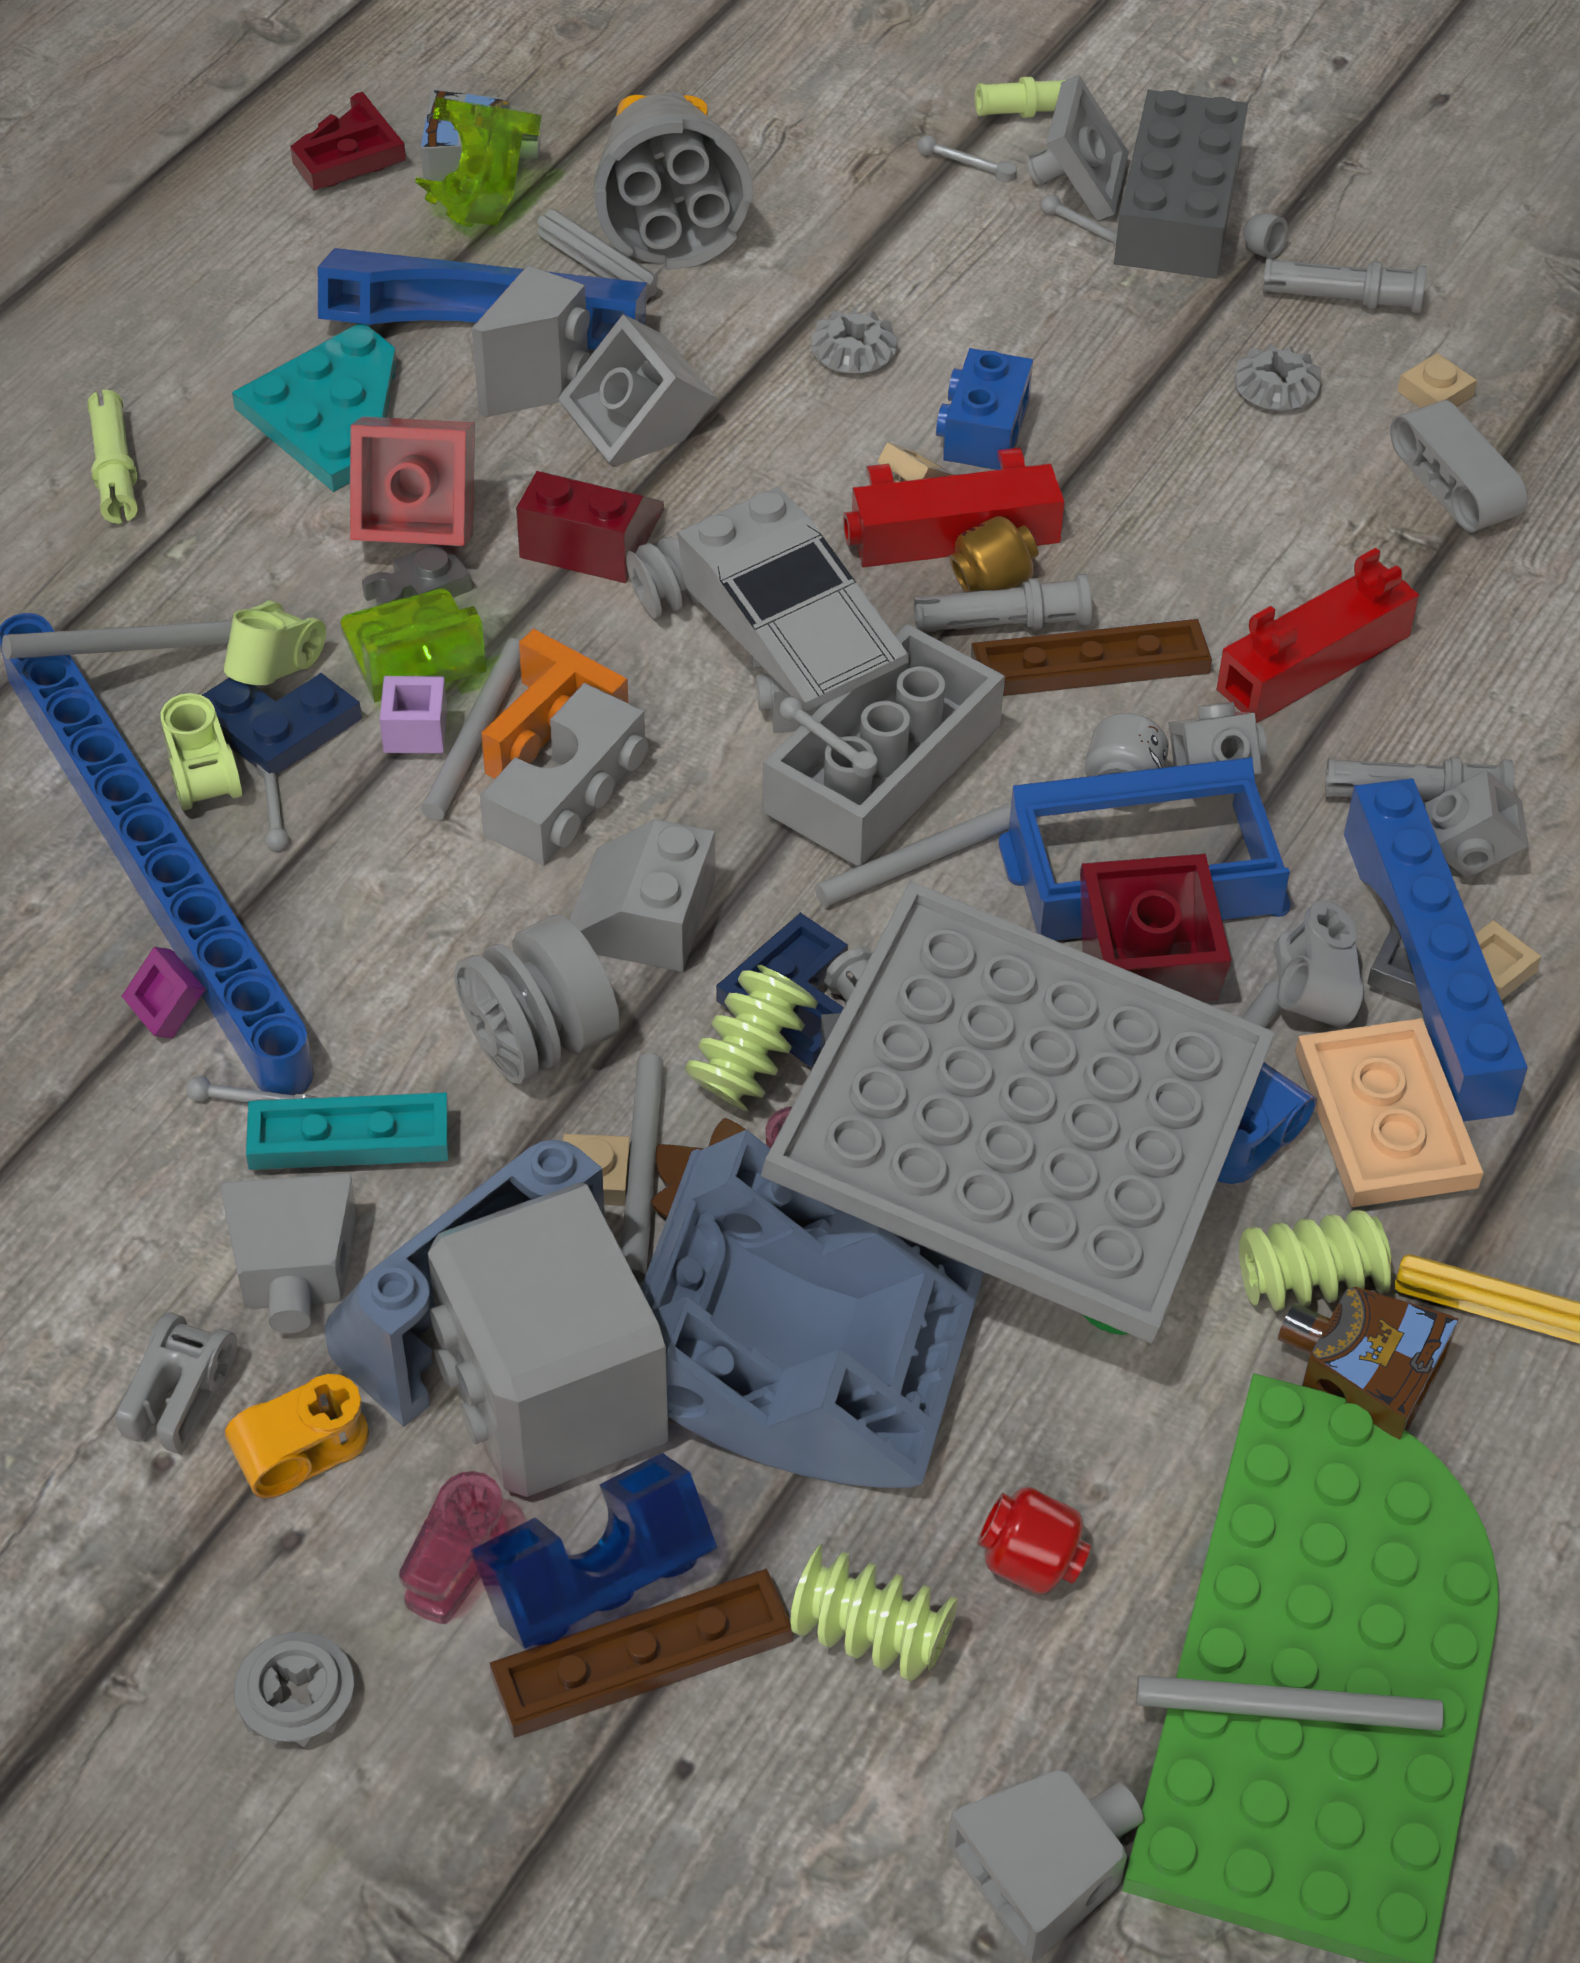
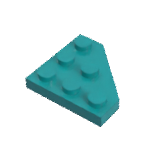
(318, 396)

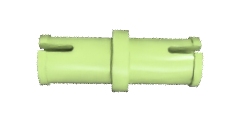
(1021, 97)

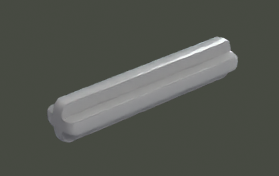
(592, 251)

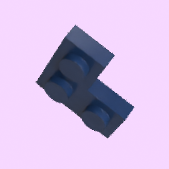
(286, 729)
(803, 955)

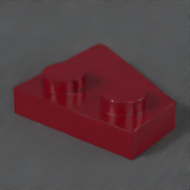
(347, 146)

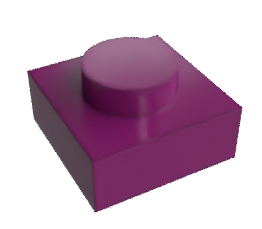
(163, 992)

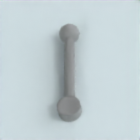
(1004, 171)
(1051, 205)
(863, 763)
(276, 838)
(200, 1089)

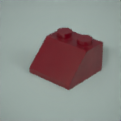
(583, 525)
(1157, 921)

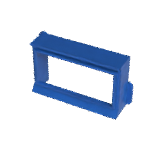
(1240, 887)

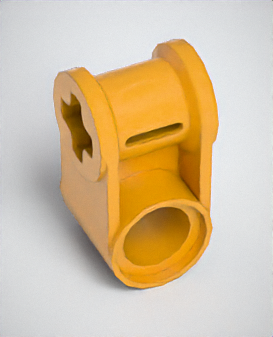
(293, 1434)

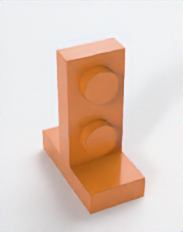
(552, 676)

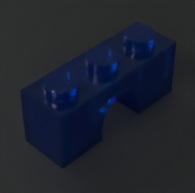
(650, 1533)

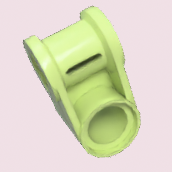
(271, 644)
(197, 751)

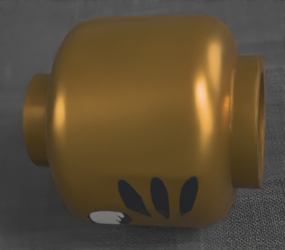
(994, 556)

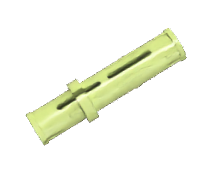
(113, 468)

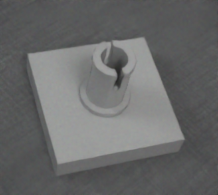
(1083, 149)

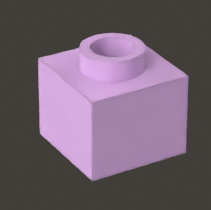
(413, 714)

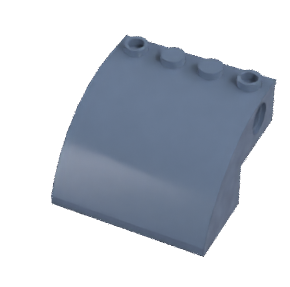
(803, 1325)

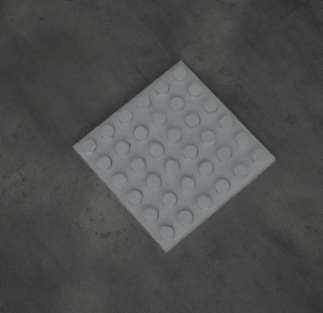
(1023, 1110)

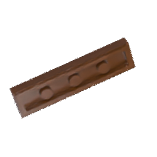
(1097, 656)
(640, 1652)

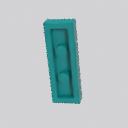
(347, 1131)

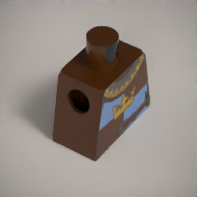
(1373, 1353)

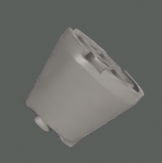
(671, 183)

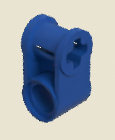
(1270, 1120)

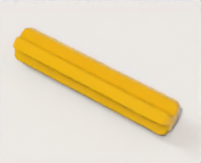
(1489, 1297)

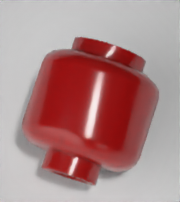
(1034, 1540)

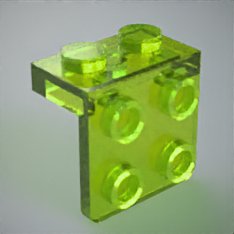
(415, 638)

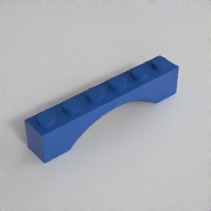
(406, 288)
(1458, 998)

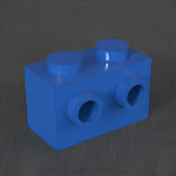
(985, 407)

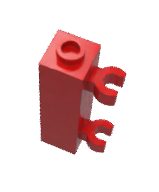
(926, 516)
(1317, 639)

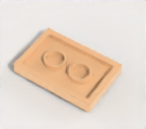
(1388, 1113)

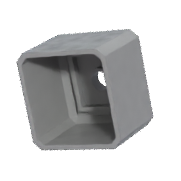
(548, 1341)

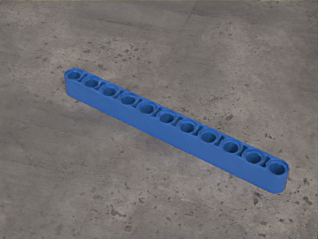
(162, 866)

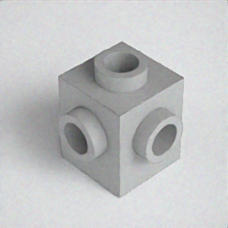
(1218, 736)
(1478, 824)

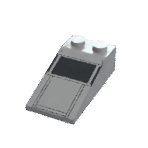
(787, 598)

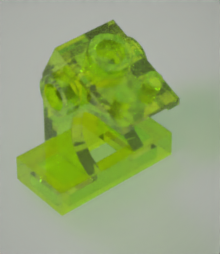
(488, 162)

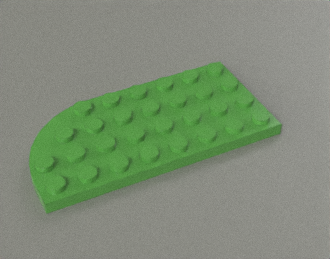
(1331, 1572)

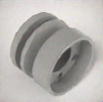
(537, 998)

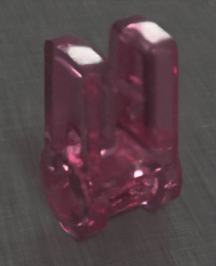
(440, 1563)

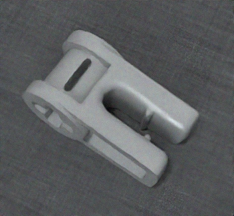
(182, 1358)

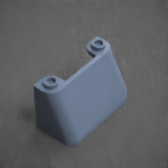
(380, 1320)

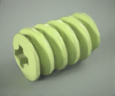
(749, 1035)
(1314, 1256)
(870, 1615)

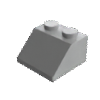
(530, 343)
(636, 394)
(648, 894)

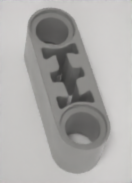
(1458, 465)

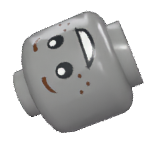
(1125, 745)

